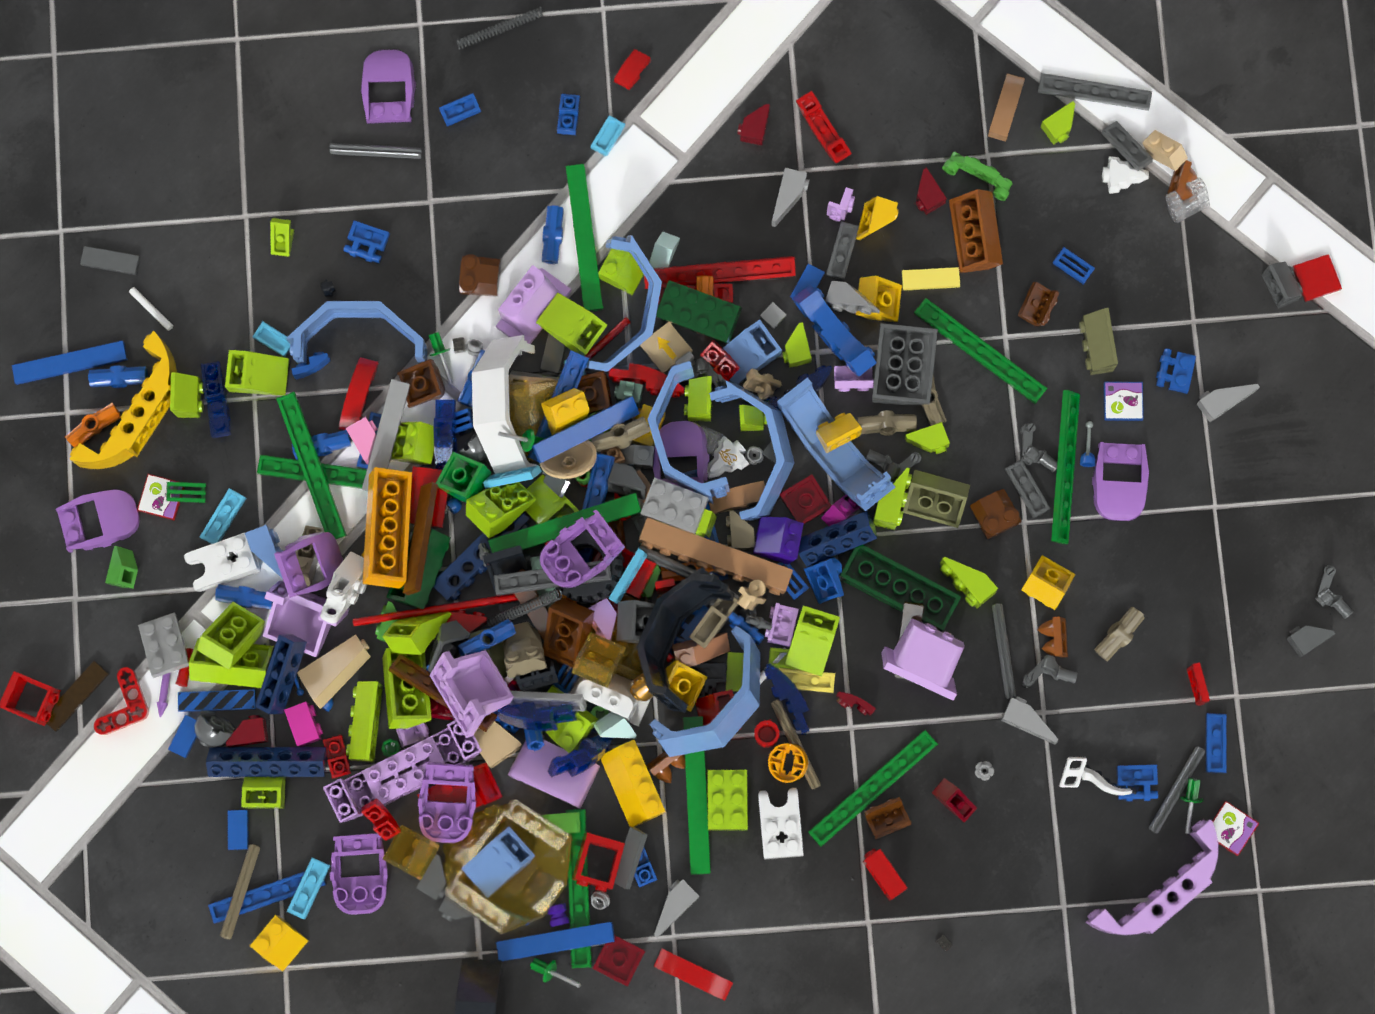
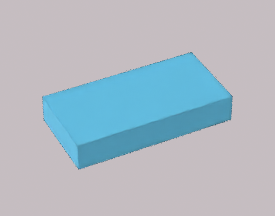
(607, 136)
(272, 339)

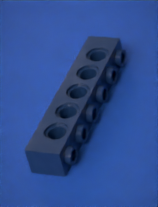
(456, 569)
(266, 762)

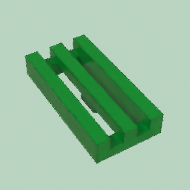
(190, 492)

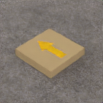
(665, 347)

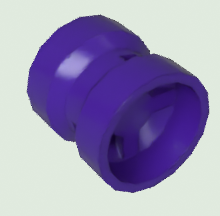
(558, 917)

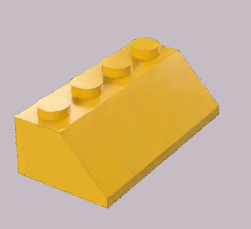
(632, 784)

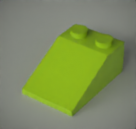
(572, 733)

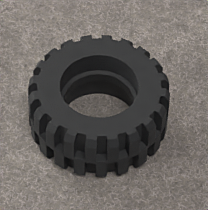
(597, 590)

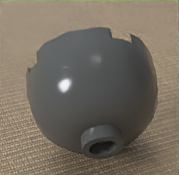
(473, 449)
(212, 730)

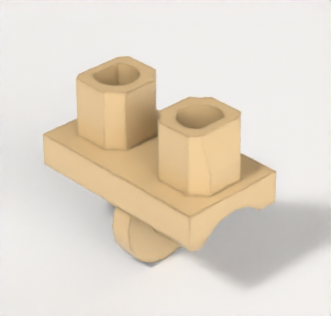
(761, 384)
(751, 596)

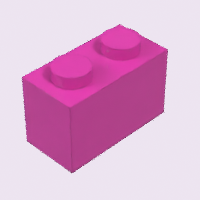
(303, 724)

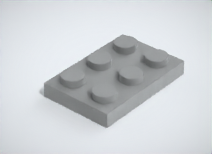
(674, 505)
(164, 645)

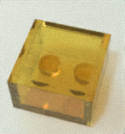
(598, 660)
(411, 852)

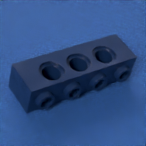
(837, 538)
(281, 674)

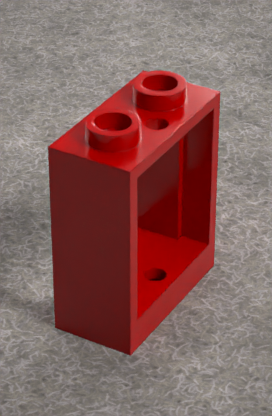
(14, 690)
(605, 843)
(884, 873)

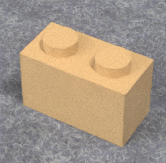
(1165, 150)

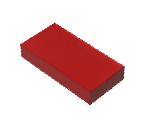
(664, 585)
(486, 784)

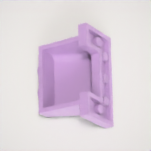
(528, 302)
(298, 617)
(925, 658)
(470, 688)

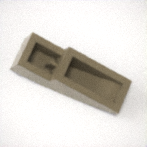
(713, 621)

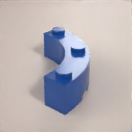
(833, 332)

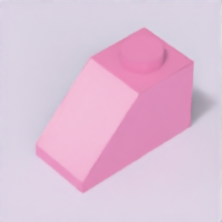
(363, 436)

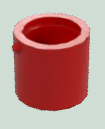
(766, 733)

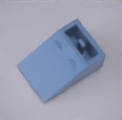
(752, 350)
(264, 544)
(498, 862)

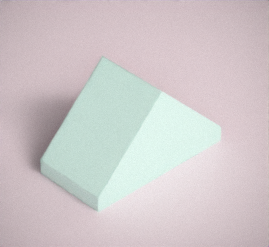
(664, 250)
(614, 726)

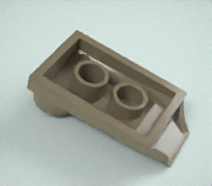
(524, 651)

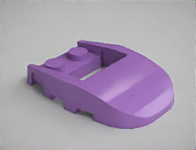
(388, 67)
(683, 440)
(1116, 498)
(116, 515)
(327, 555)
(564, 563)
(446, 820)
(358, 893)

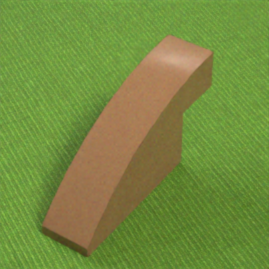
(1006, 107)

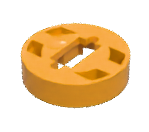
(779, 761)

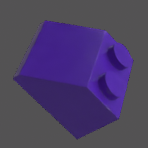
(778, 539)

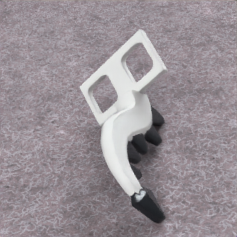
(1094, 776)

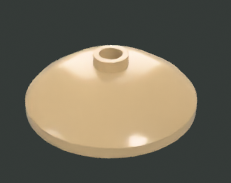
(571, 462)

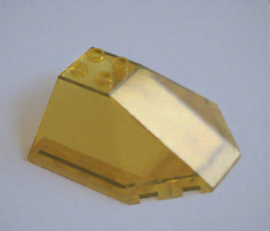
(531, 890)

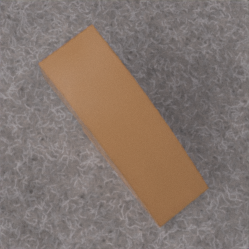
(738, 498)

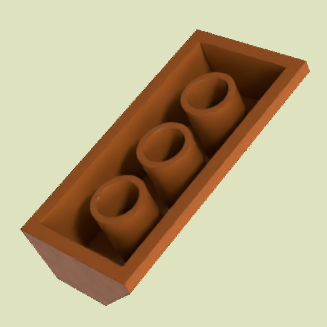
(976, 231)

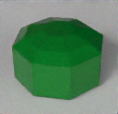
(390, 747)

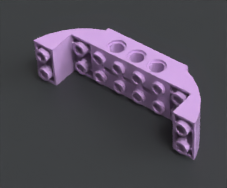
(400, 773)
(1196, 875)

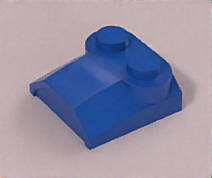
(825, 579)

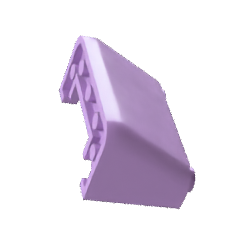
(532, 769)

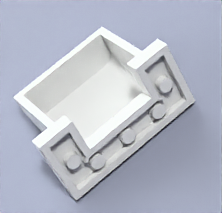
(615, 698)

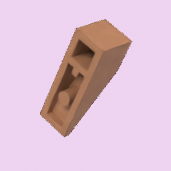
(692, 653)

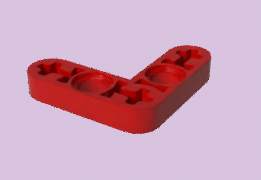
(132, 705)

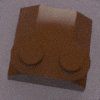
(479, 275)
(424, 383)
(596, 391)
(995, 513)

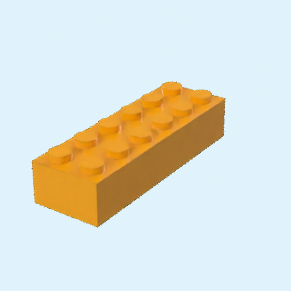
(387, 528)

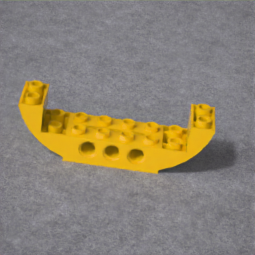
(141, 416)

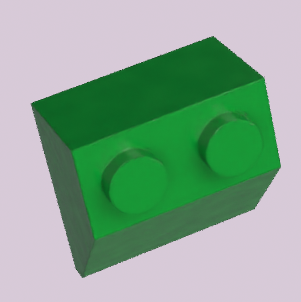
(463, 477)

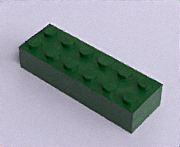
(896, 584)

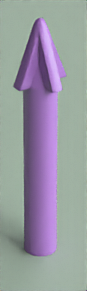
(162, 705)

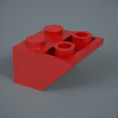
(712, 705)

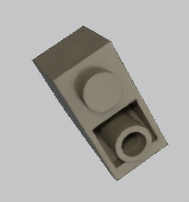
(741, 533)

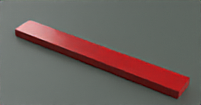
(728, 271)

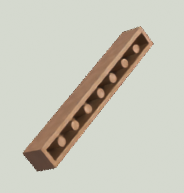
(714, 555)

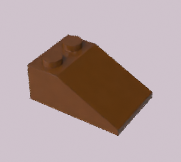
(566, 630)

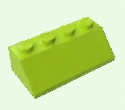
(247, 671)
(404, 702)
(365, 721)

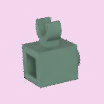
(629, 389)

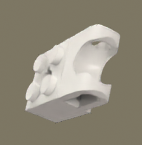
(218, 562)
(344, 587)
(777, 820)

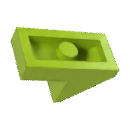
(281, 237)

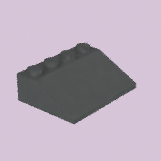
(904, 365)

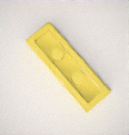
(930, 278)
(811, 682)

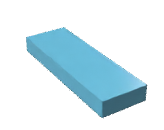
(512, 476)
(223, 517)
(628, 576)
(308, 888)

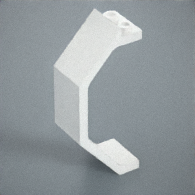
(491, 403)

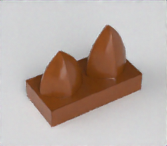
(1180, 178)
(1057, 629)
(660, 766)

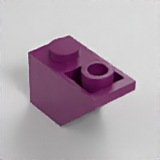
(840, 510)

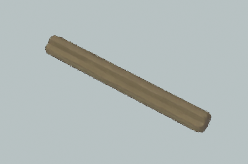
(793, 738)
(240, 891)

